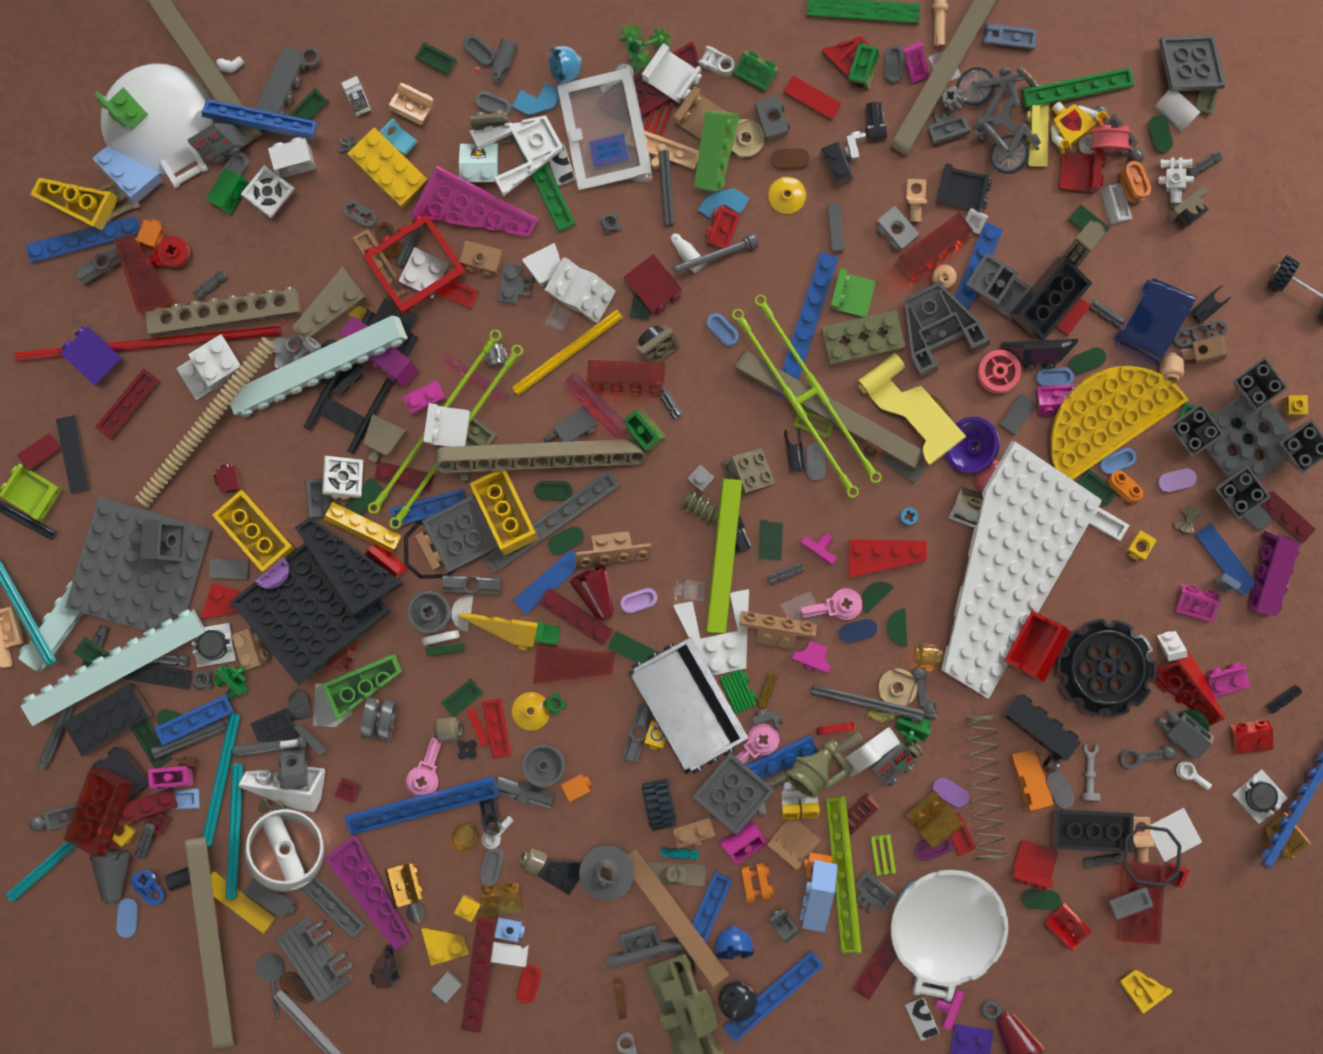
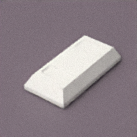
(1108, 524)

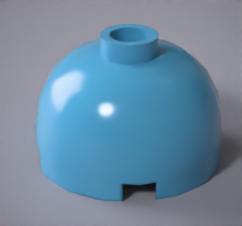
(564, 64)

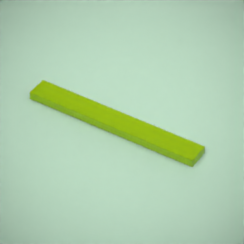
(723, 555)
(844, 885)

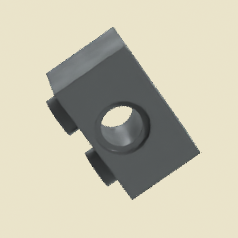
(766, 108)
(293, 768)

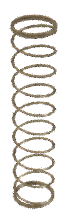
(978, 720)

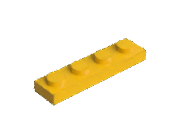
(362, 527)

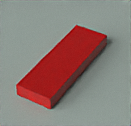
(812, 97)
(496, 728)

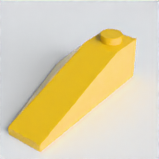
(513, 631)

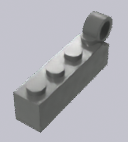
(285, 78)

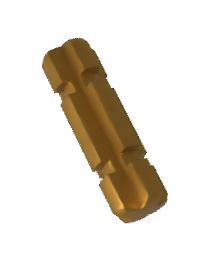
(767, 690)

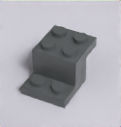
(997, 285)

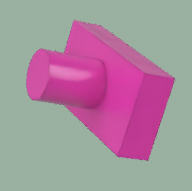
(916, 62)
(820, 547)
(951, 1008)

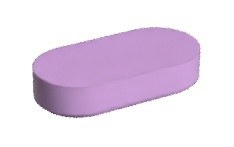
(1177, 480)
(638, 600)

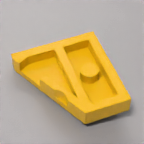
(444, 945)
(1143, 990)

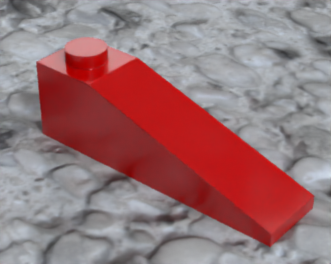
(1188, 685)

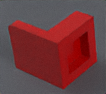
(1179, 881)

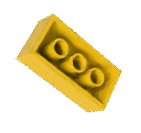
(388, 168)
(504, 511)
(253, 531)

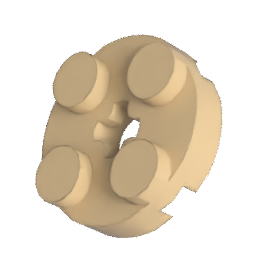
(755, 143)
(893, 677)

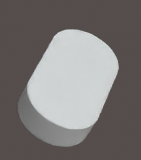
(440, 638)

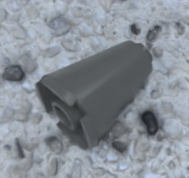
(110, 874)

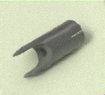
(503, 59)

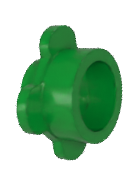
(555, 698)

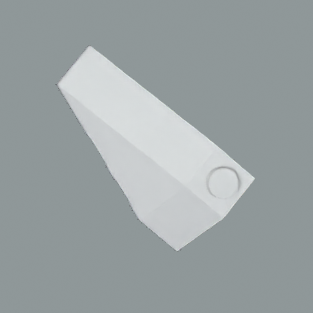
(267, 785)

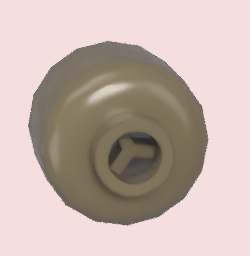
(448, 730)
(532, 861)

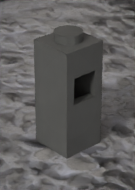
(273, 900)

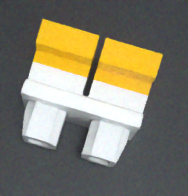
(790, 804)

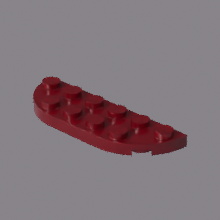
(652, 98)

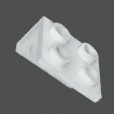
(446, 426)

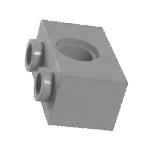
(896, 218)

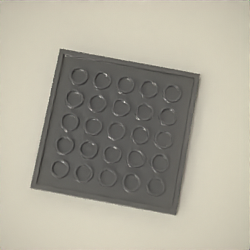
(122, 586)

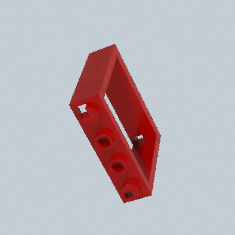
(430, 290)

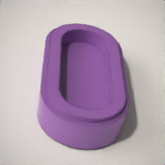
(951, 792)

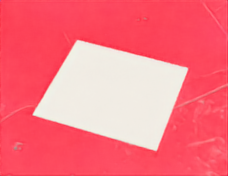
(323, 711)
(1181, 828)

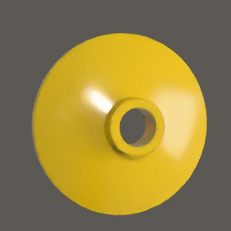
(785, 204)
(523, 719)

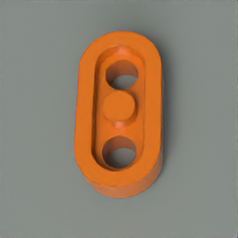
(1125, 487)

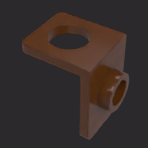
(187, 761)

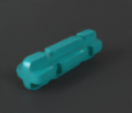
(677, 853)

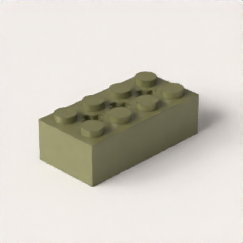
(857, 349)

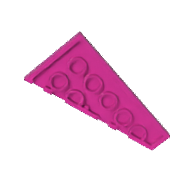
(462, 203)

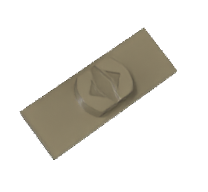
(679, 873)

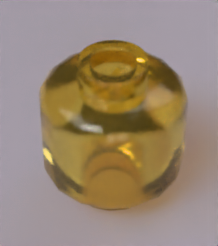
(928, 655)
(464, 837)

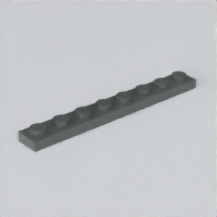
(558, 518)

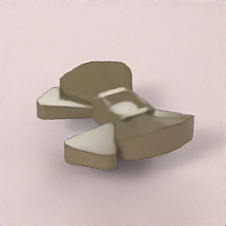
(1188, 526)
(265, 807)

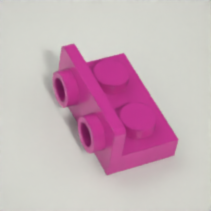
(1051, 398)
(1198, 603)
(1228, 680)

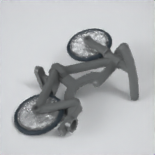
(978, 84)

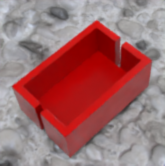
(1037, 646)

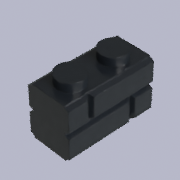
(836, 164)

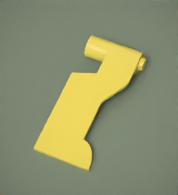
(914, 405)

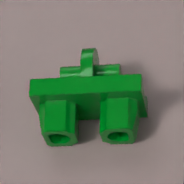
(233, 679)
(911, 730)

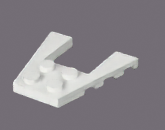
(536, 141)
(724, 651)

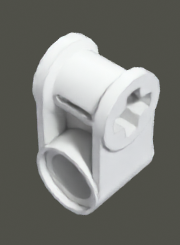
(713, 60)

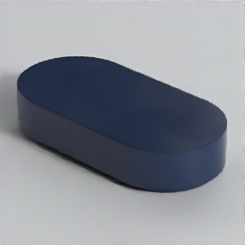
(857, 631)

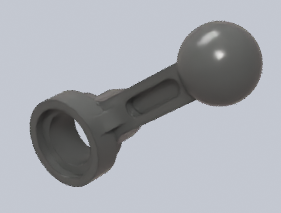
(930, 707)
(1167, 752)

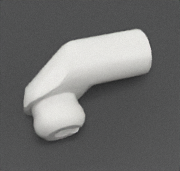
(229, 67)

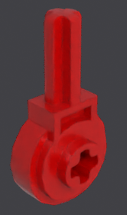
(171, 253)

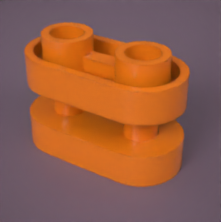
(1134, 182)
(765, 890)

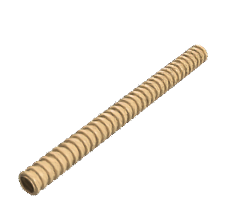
(205, 422)

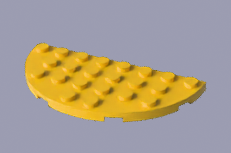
(1107, 414)

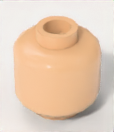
(936, 275)
(1172, 367)

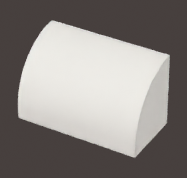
(1177, 110)

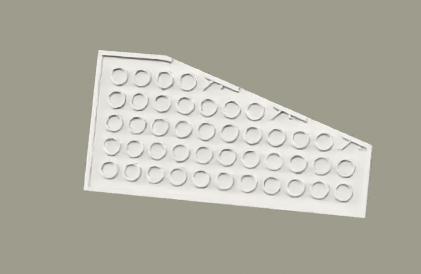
(1016, 554)

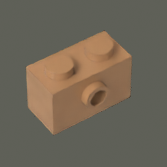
(481, 258)
(694, 833)

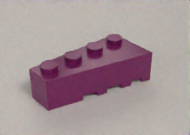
(392, 362)
(1273, 573)

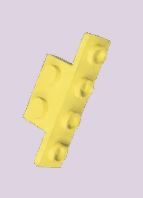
(1038, 123)

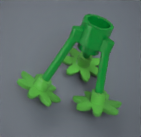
(636, 47)

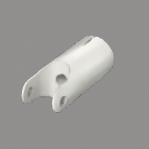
(686, 251)

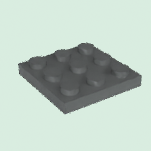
(1192, 63)
(460, 533)
(733, 793)

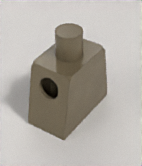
(382, 438)

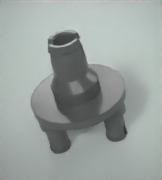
(608, 858)

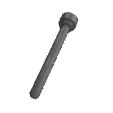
(749, 242)

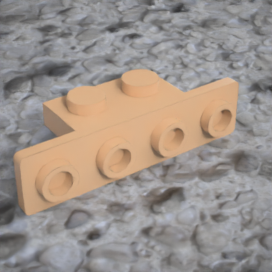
(9, 635)

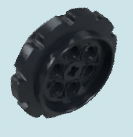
(1132, 650)

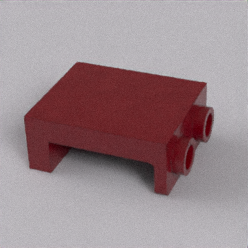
(653, 285)

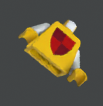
(1073, 124)

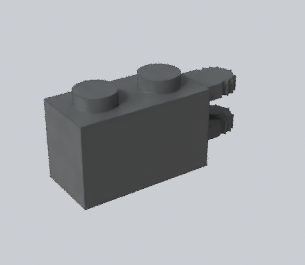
(574, 426)
(1187, 733)

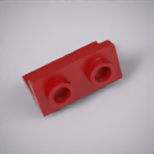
(722, 227)
(1252, 737)
(1067, 927)

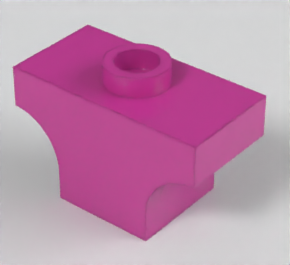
(813, 657)

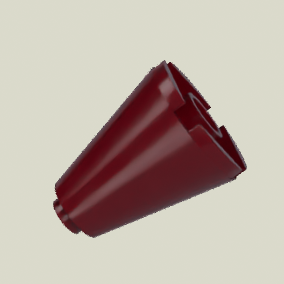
(595, 591)
(1017, 1037)

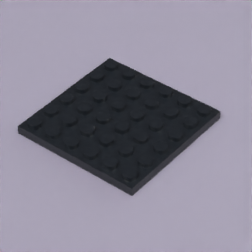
(304, 617)

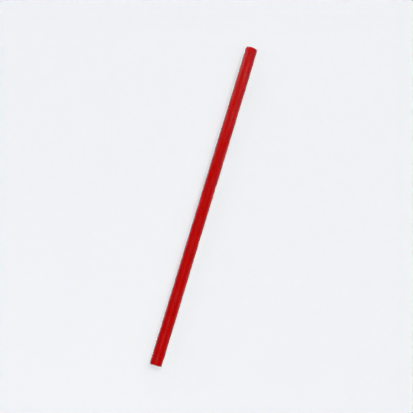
(159, 342)

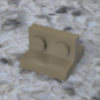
(966, 507)

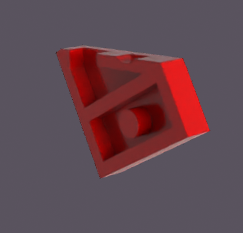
(844, 53)
(219, 602)

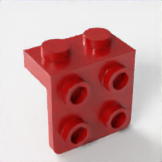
(1082, 171)
(1034, 865)

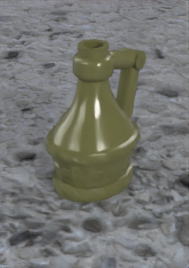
(811, 772)

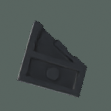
(275, 727)
(561, 874)

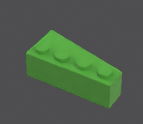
(715, 149)
(354, 687)

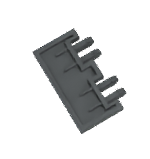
(311, 960)

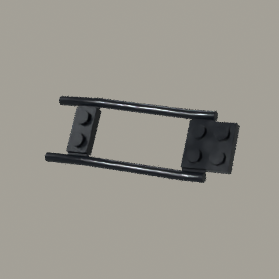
(345, 416)

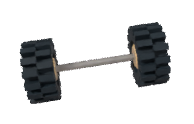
(1285, 273)

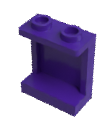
(90, 354)

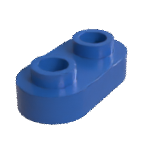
(146, 893)

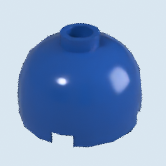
(733, 943)

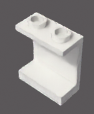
(671, 74)

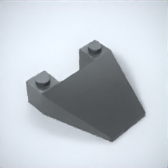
(936, 321)

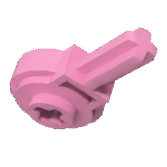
(833, 606)
(754, 748)
(427, 769)

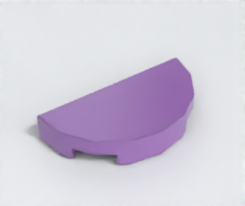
(274, 575)

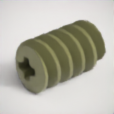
(700, 507)

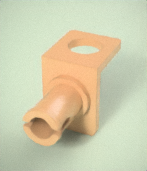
(916, 200)
(1142, 840)

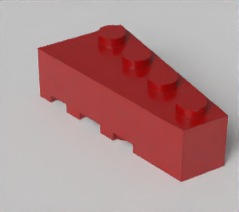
(874, 556)

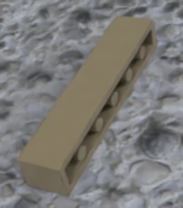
(1085, 243)

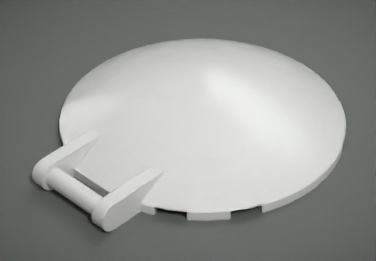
(174, 110)
(948, 930)

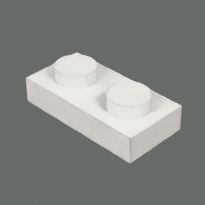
(1172, 646)

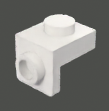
(851, 149)

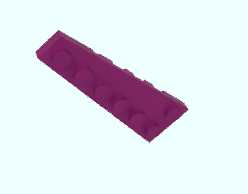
(363, 882)

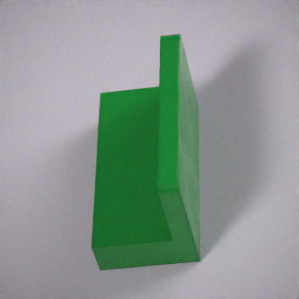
(864, 65)
(227, 191)

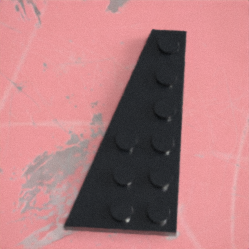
(351, 572)

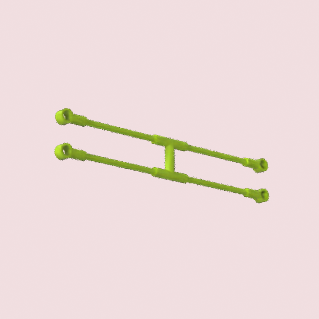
(816, 389)
(405, 509)

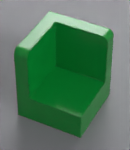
(547, 633)

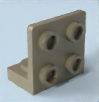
(497, 118)
(751, 469)

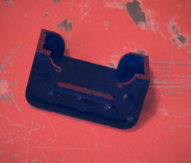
(1155, 321)

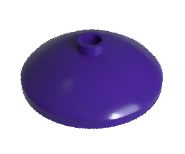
(977, 432)

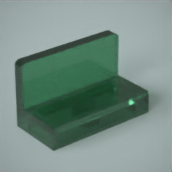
(770, 540)

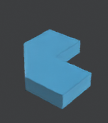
(531, 106)
(729, 198)

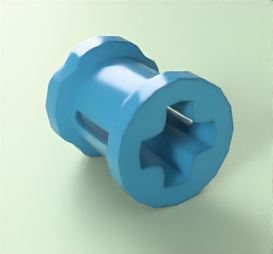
(911, 511)

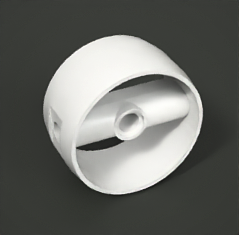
(278, 838)

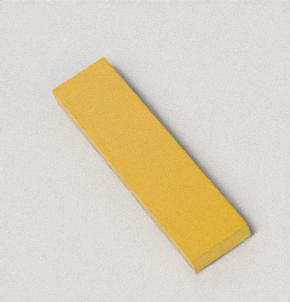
(242, 905)

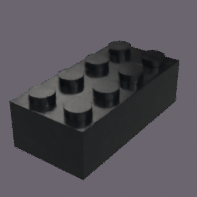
(1051, 298)
(108, 719)
(1040, 727)
(1091, 830)

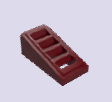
(871, 802)

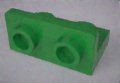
(756, 69)

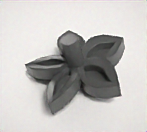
(347, 145)

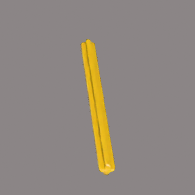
(567, 352)

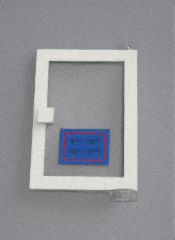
(605, 129)

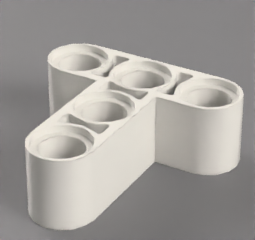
(872, 751)

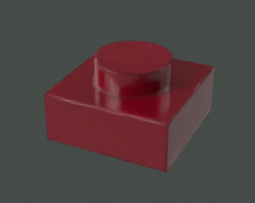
(347, 790)
(160, 822)

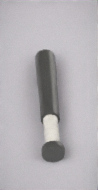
(259, 748)

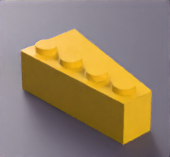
(82, 203)

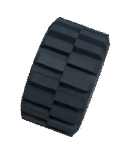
(659, 804)

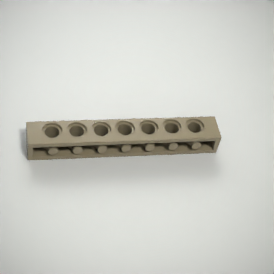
(155, 316)

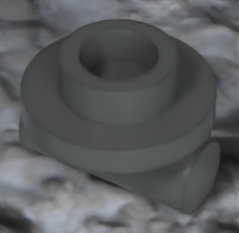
(415, 913)

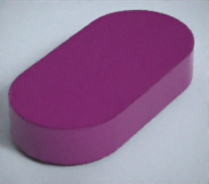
(926, 852)

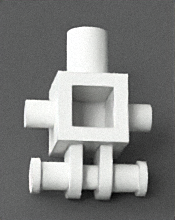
(1176, 178)

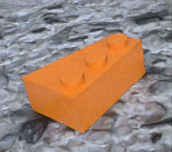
(1031, 779)

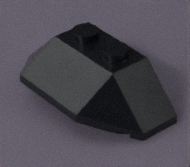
(1039, 352)

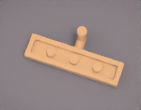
(678, 153)

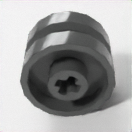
(429, 601)
(377, 719)
(554, 770)

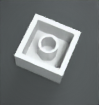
(291, 157)

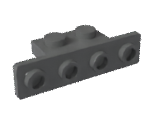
(641, 945)

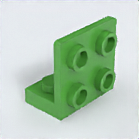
(123, 108)
(852, 294)

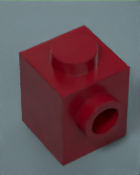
(227, 479)

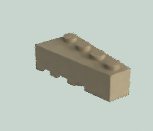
(330, 306)

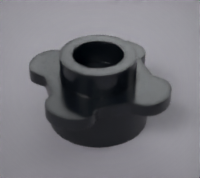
(470, 745)

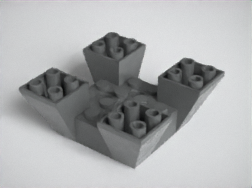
(1214, 433)

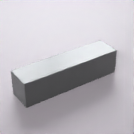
(835, 228)

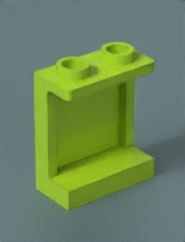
(29, 492)

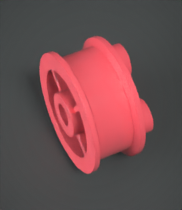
(1110, 138)
(995, 382)

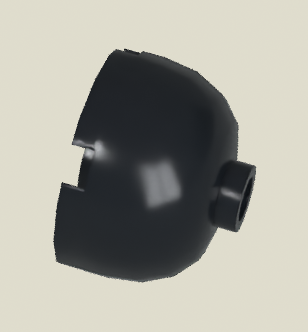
(737, 1001)

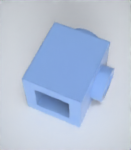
(509, 929)

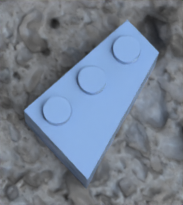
(126, 174)
(819, 897)

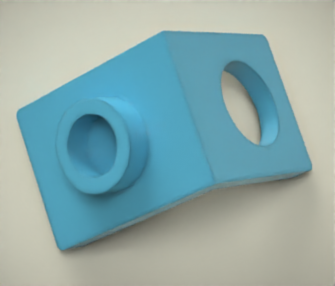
(399, 139)

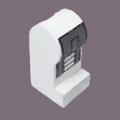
(356, 96)

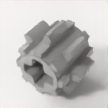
(953, 103)
(496, 355)

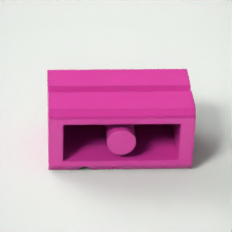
(419, 399)
(170, 777)
(744, 843)

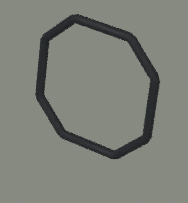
(406, 557)
(1126, 852)

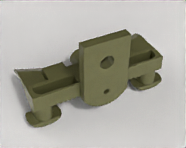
(685, 1010)

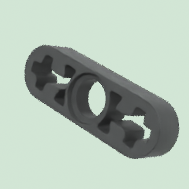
(1184, 332)

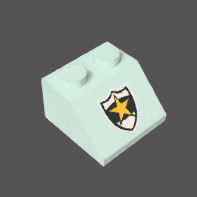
(478, 164)

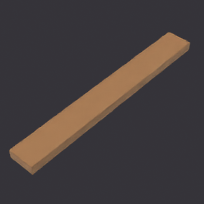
(677, 920)

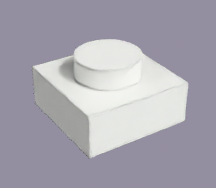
(976, 220)

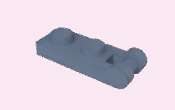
(1010, 36)

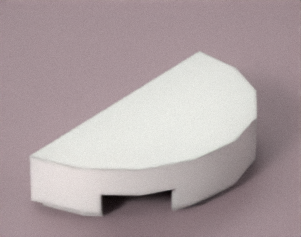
(462, 605)

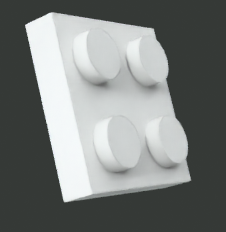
(422, 270)

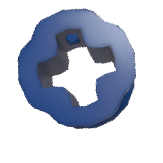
(146, 873)

